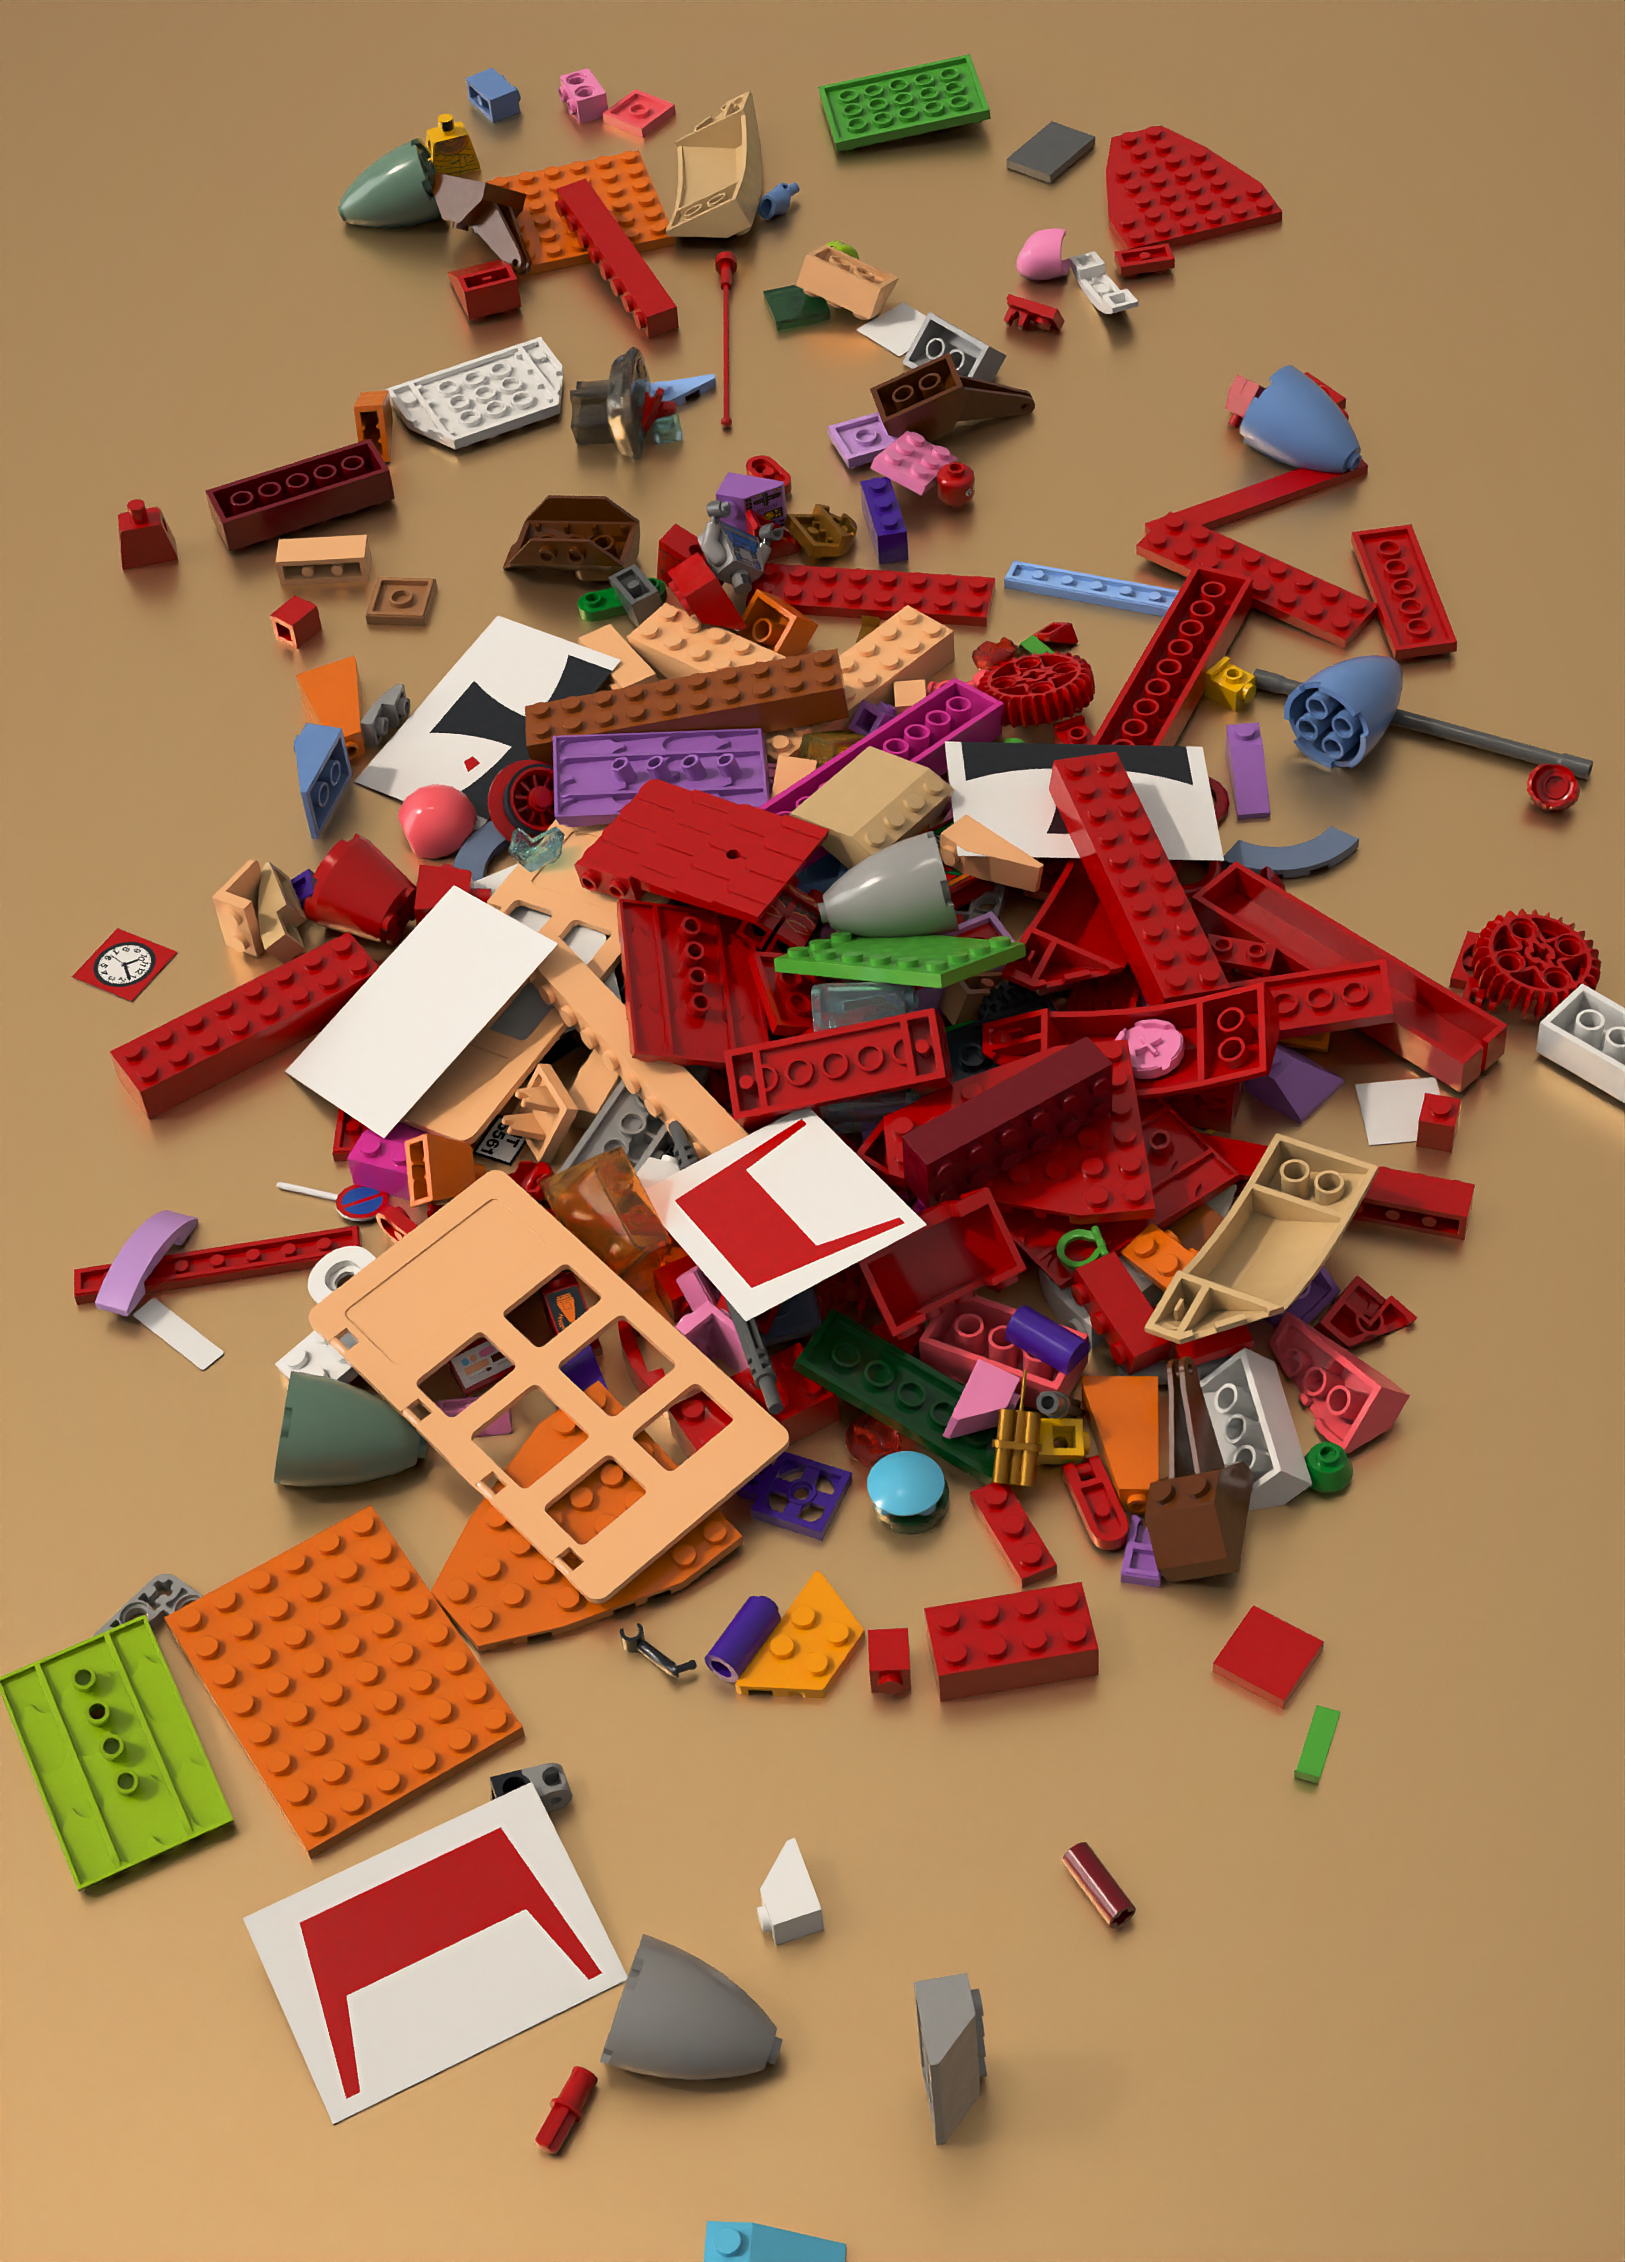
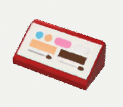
(479, 1367)

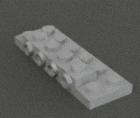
(627, 1124)

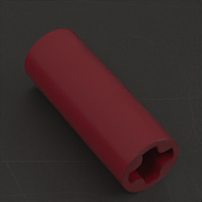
(1098, 1885)

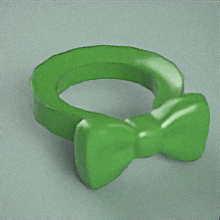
(1081, 1234)

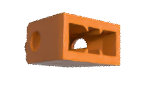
(439, 1169)

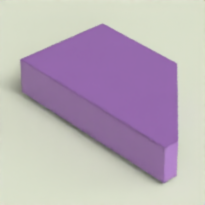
(1139, 1560)

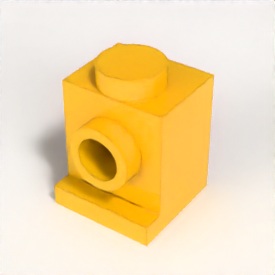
(1229, 685)
(1067, 1431)

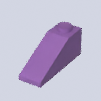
(1247, 770)

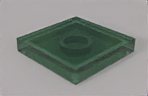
(794, 308)

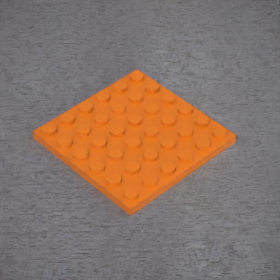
(621, 185)

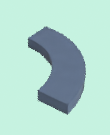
(480, 849)
(1297, 859)

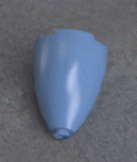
(1300, 425)
(1345, 709)

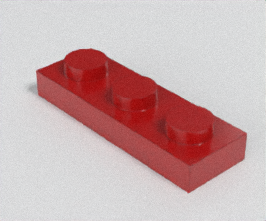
(1013, 1533)

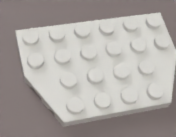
(483, 395)

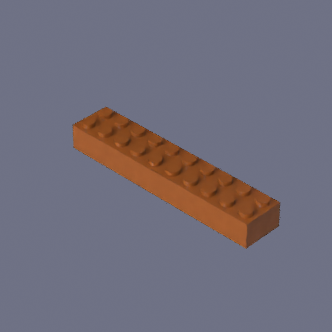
(751, 696)

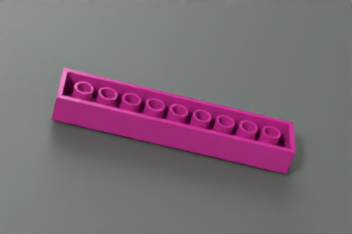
(918, 735)

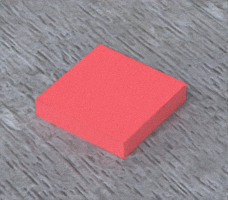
(639, 113)

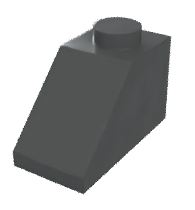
(636, 594)

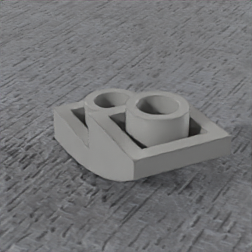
(385, 713)

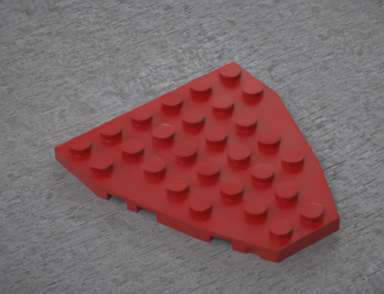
(1178, 191)
(1087, 1176)

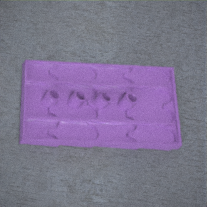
(605, 771)

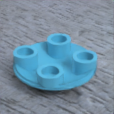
(905, 1484)

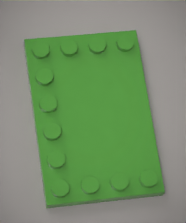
(904, 103)
(904, 960)

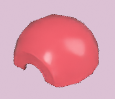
(437, 820)

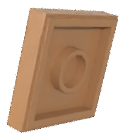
(401, 601)

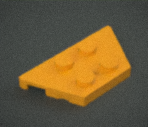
(806, 1646)

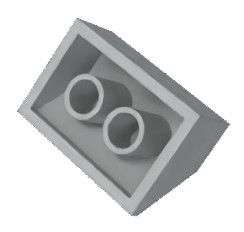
(969, 354)

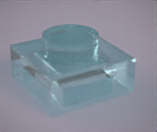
(667, 429)

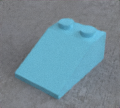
(766, 2244)

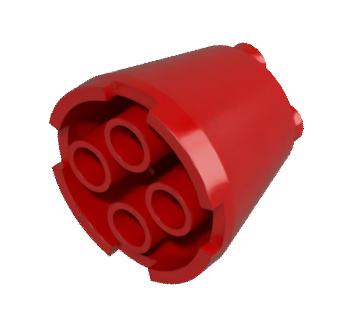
(361, 893)

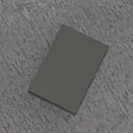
(1050, 152)

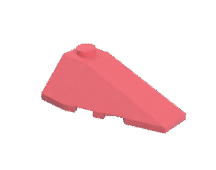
(1340, 1389)

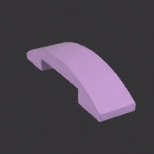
(138, 1257)

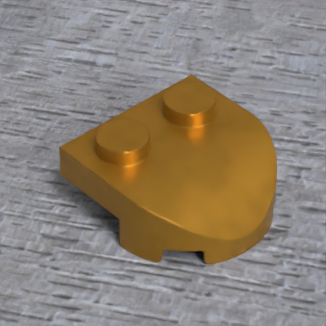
(822, 532)

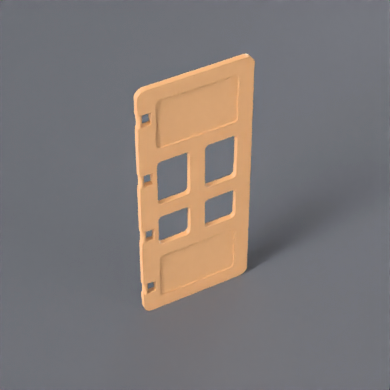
(493, 1063)

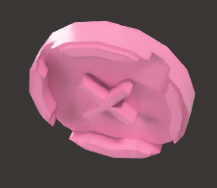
(1153, 1048)

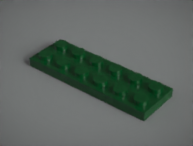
(894, 1391)

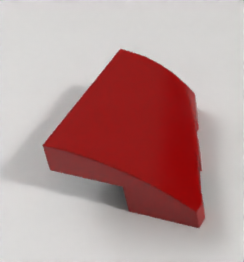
(1362, 1315)

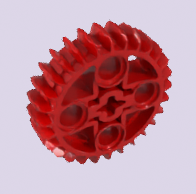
(1040, 688)
(1533, 961)

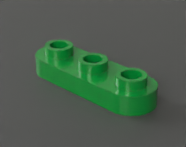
(606, 604)

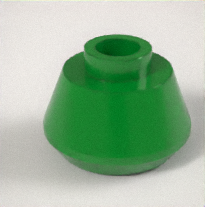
(1328, 1467)

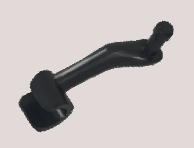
(639, 1644)

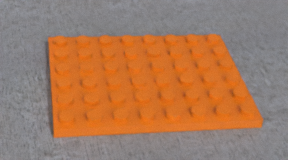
(343, 1680)

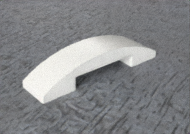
(1098, 287)

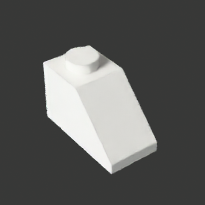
(789, 1898)

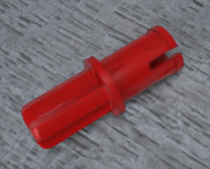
(565, 2110)

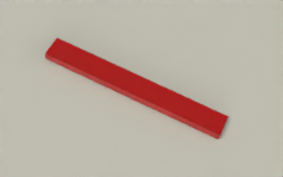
(1263, 496)
(227, 1262)

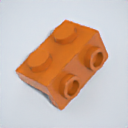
(1157, 1255)

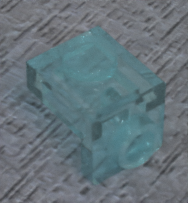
(536, 851)

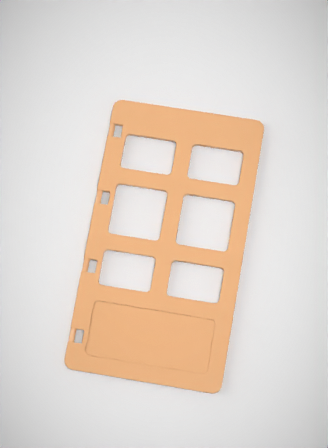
(457, 1284)

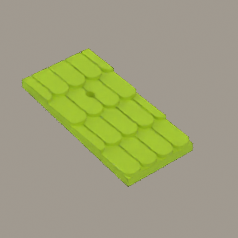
(118, 1782)

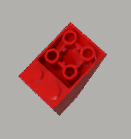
(486, 288)

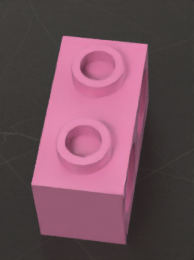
(583, 95)

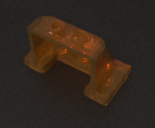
(611, 1216)

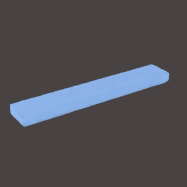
(1089, 588)

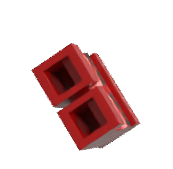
(794, 912)

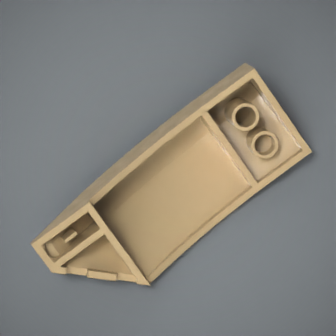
(719, 174)
(1266, 1243)

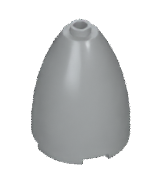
(893, 893)
(686, 2020)

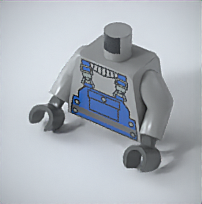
(732, 553)

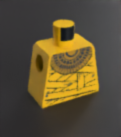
(451, 147)

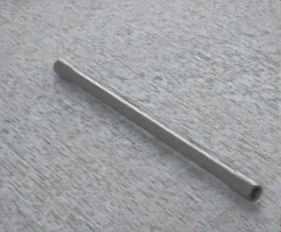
(1579, 766)

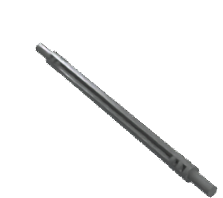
(748, 1332)

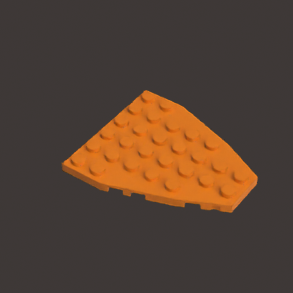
(508, 1591)

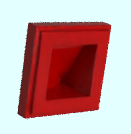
(1057, 632)

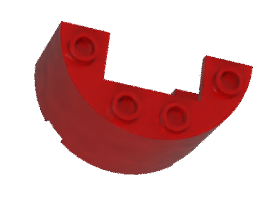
(942, 1262)

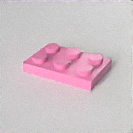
(912, 462)

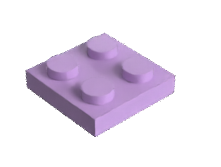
(860, 439)

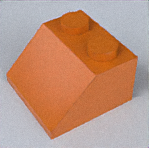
(776, 625)

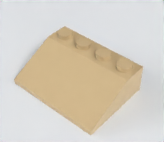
(874, 804)

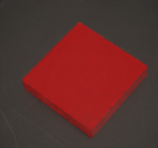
(1268, 1656)

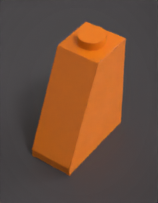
(375, 420)

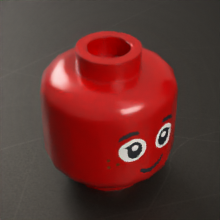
(955, 484)

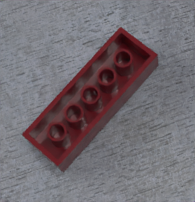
(300, 494)
(1008, 1123)

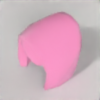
(1042, 256)

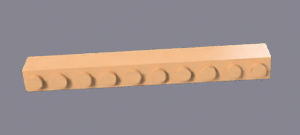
(603, 1025)

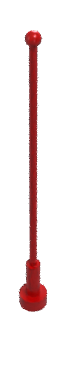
(726, 266)

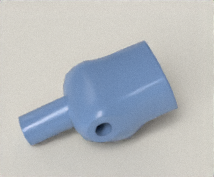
(777, 200)

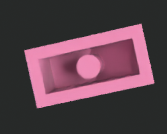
(981, 1399)

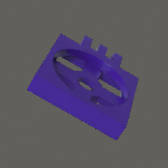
(771, 1481)

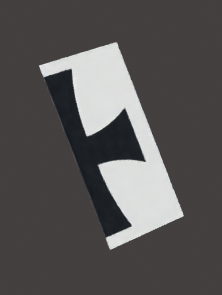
(482, 712)
(1010, 794)

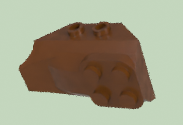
(579, 536)

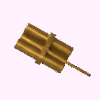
(1017, 1444)

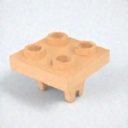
(542, 1113)

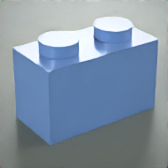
(493, 95)

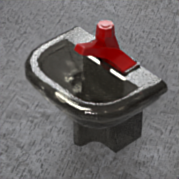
(618, 407)

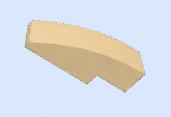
(279, 915)

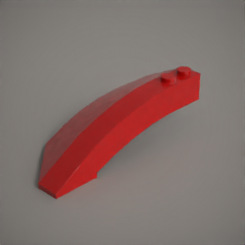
(1069, 936)
(1224, 1036)

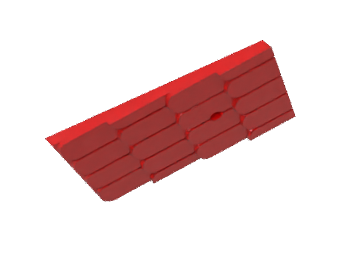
(706, 849)
(687, 984)
(1182, 1176)

